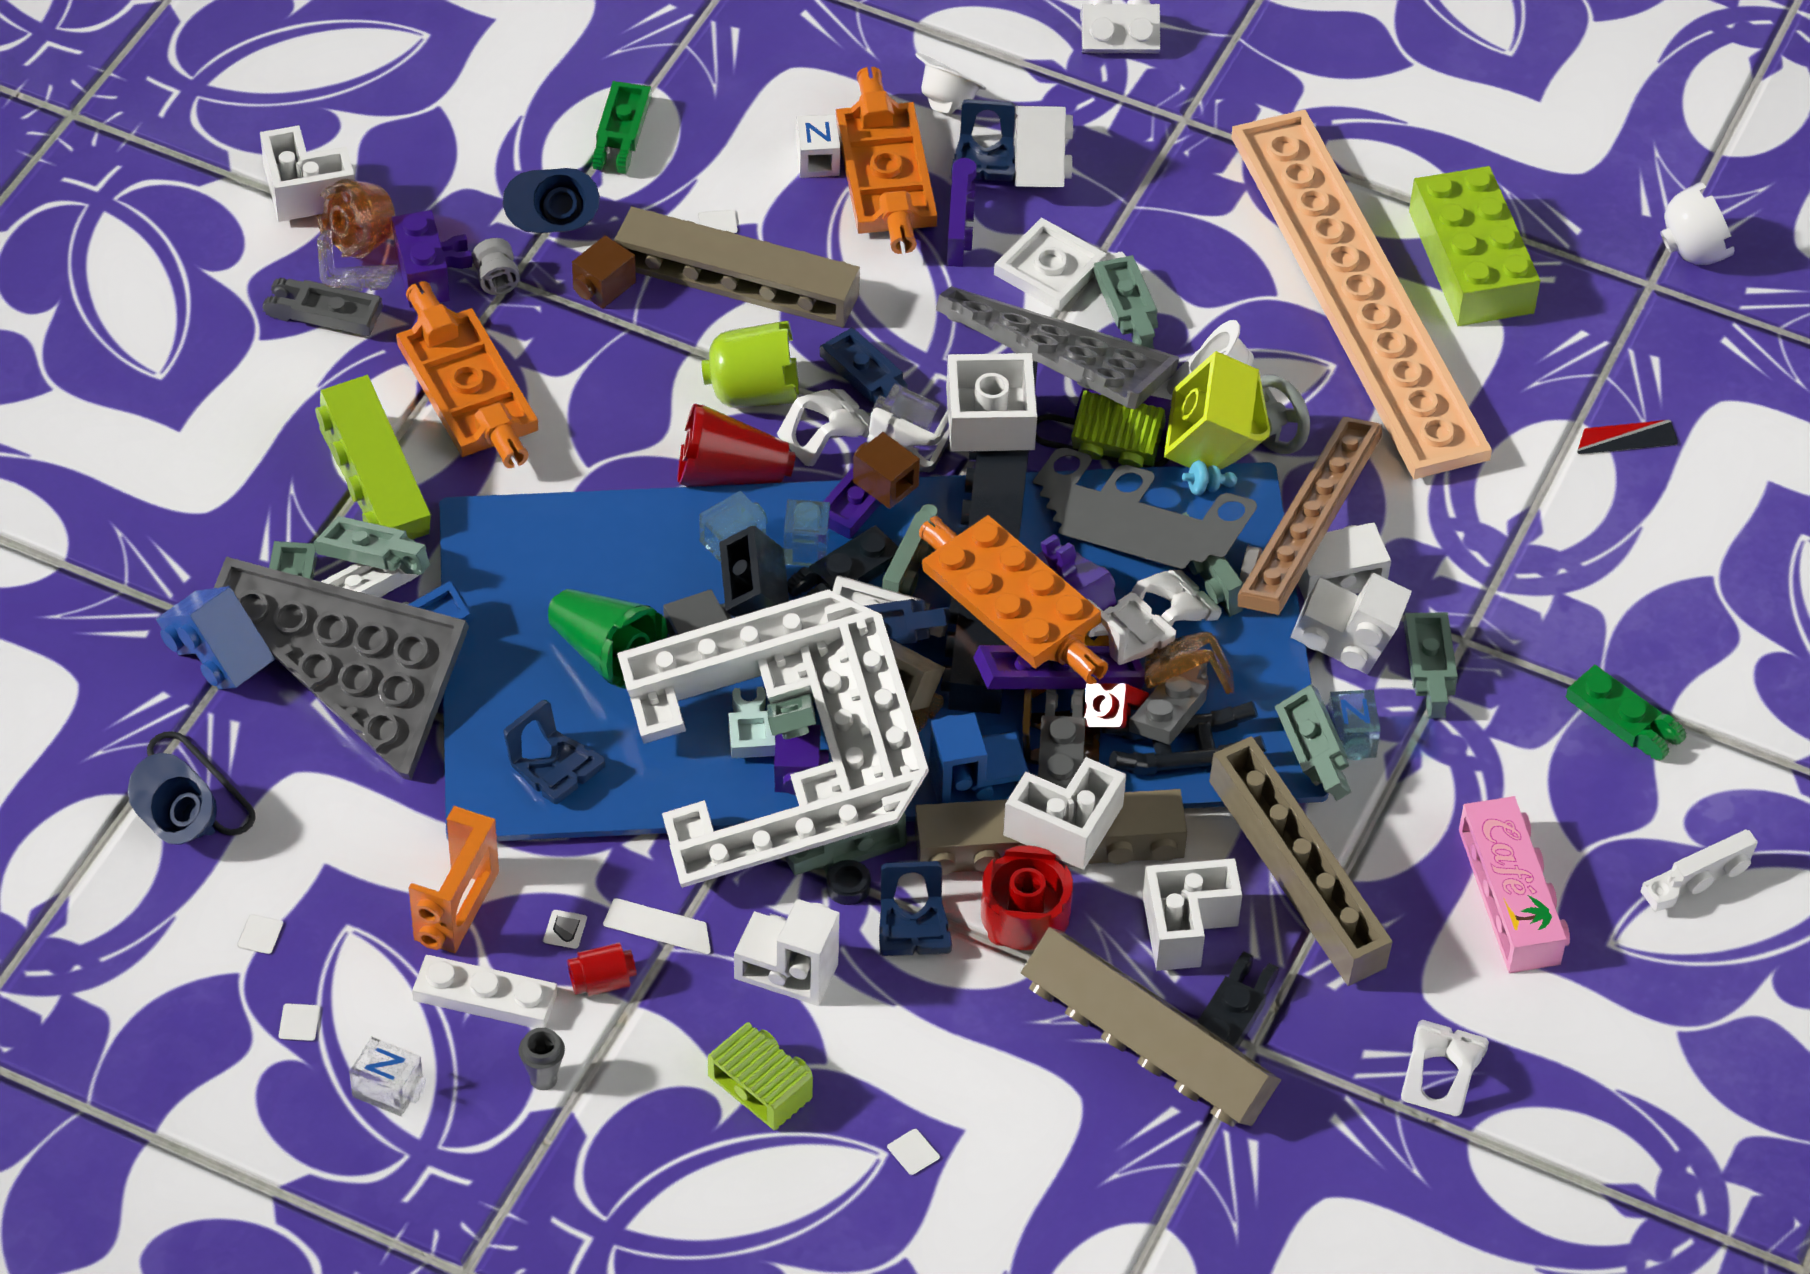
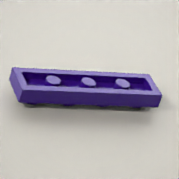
(1008, 670)

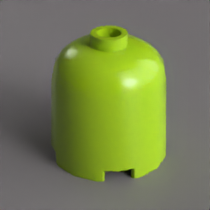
(753, 366)

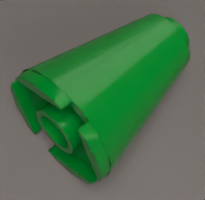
(603, 627)

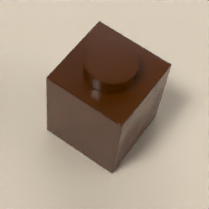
(603, 272)
(885, 469)

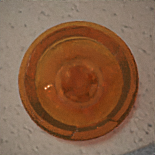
(357, 216)

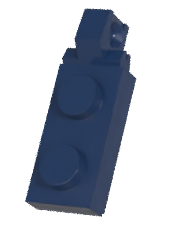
(862, 364)
(910, 620)

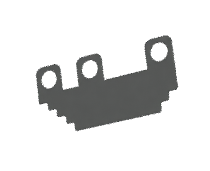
(1126, 525)

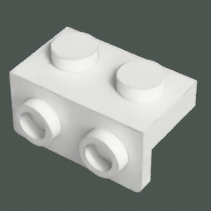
(1120, 27)

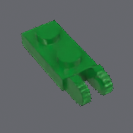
(621, 123)
(1625, 713)

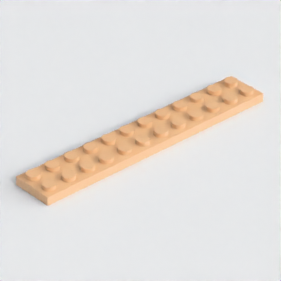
(1361, 295)

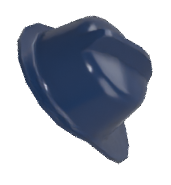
(551, 200)
(172, 799)

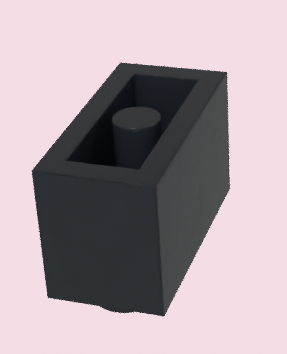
(752, 572)

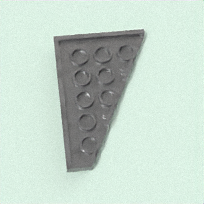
(1091, 358)
(359, 654)

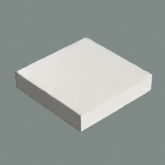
(1049, 264)

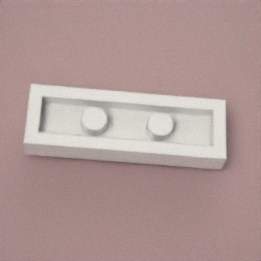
(484, 992)

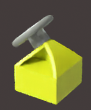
(1228, 412)

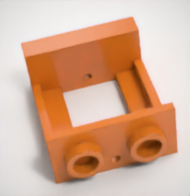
(472, 856)

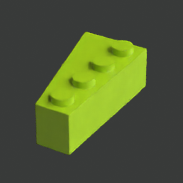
(371, 457)

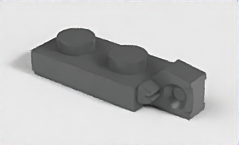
(1171, 706)

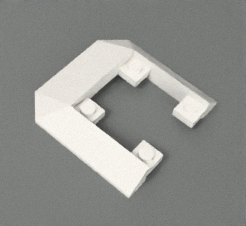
(798, 648)

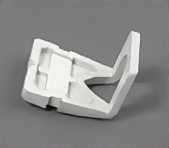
(843, 416)
(910, 435)
(1184, 594)
(1132, 629)
(1439, 1041)

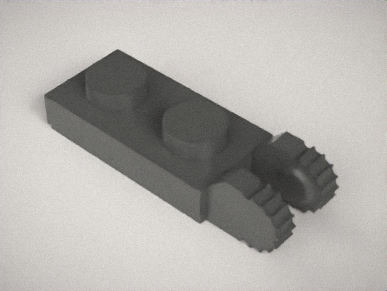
(323, 306)
(1061, 740)

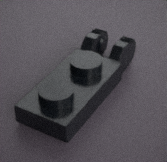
(858, 559)
(1236, 1004)

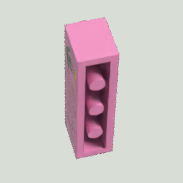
(1513, 884)

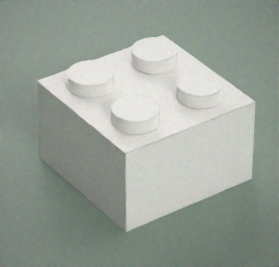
(991, 402)

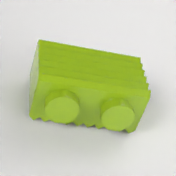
(1118, 431)
(761, 1075)

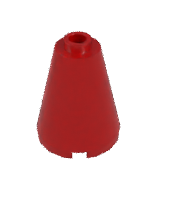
(730, 452)

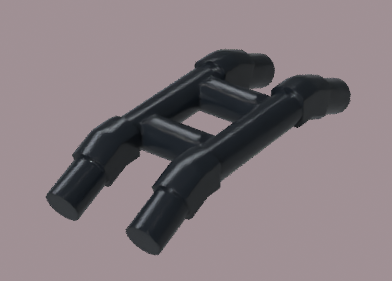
(1165, 759)

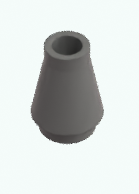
(542, 1056)

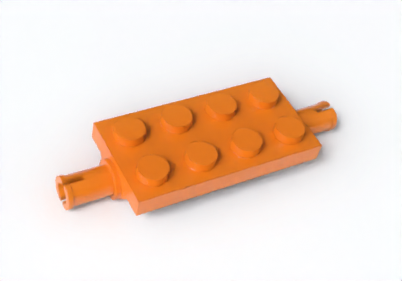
(885, 164)
(466, 379)
(1014, 594)

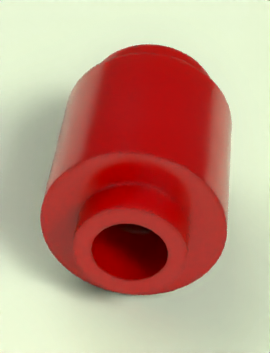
(601, 970)

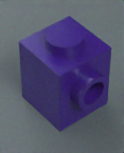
(796, 756)

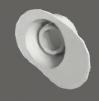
(946, 86)
(1223, 340)

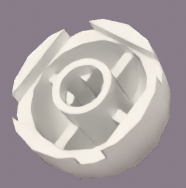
(1696, 227)

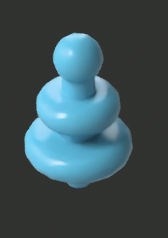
(1208, 478)

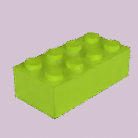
(1474, 246)

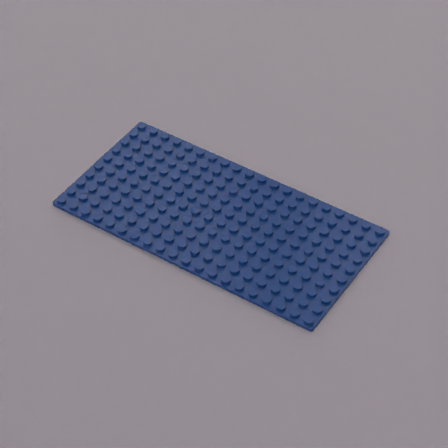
(646, 549)

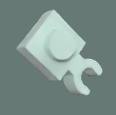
(750, 727)

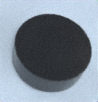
(848, 882)

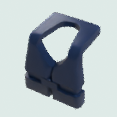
(998, 160)
(568, 762)
(921, 932)

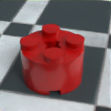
(1025, 897)

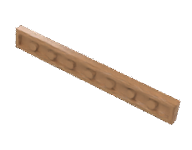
(1309, 516)

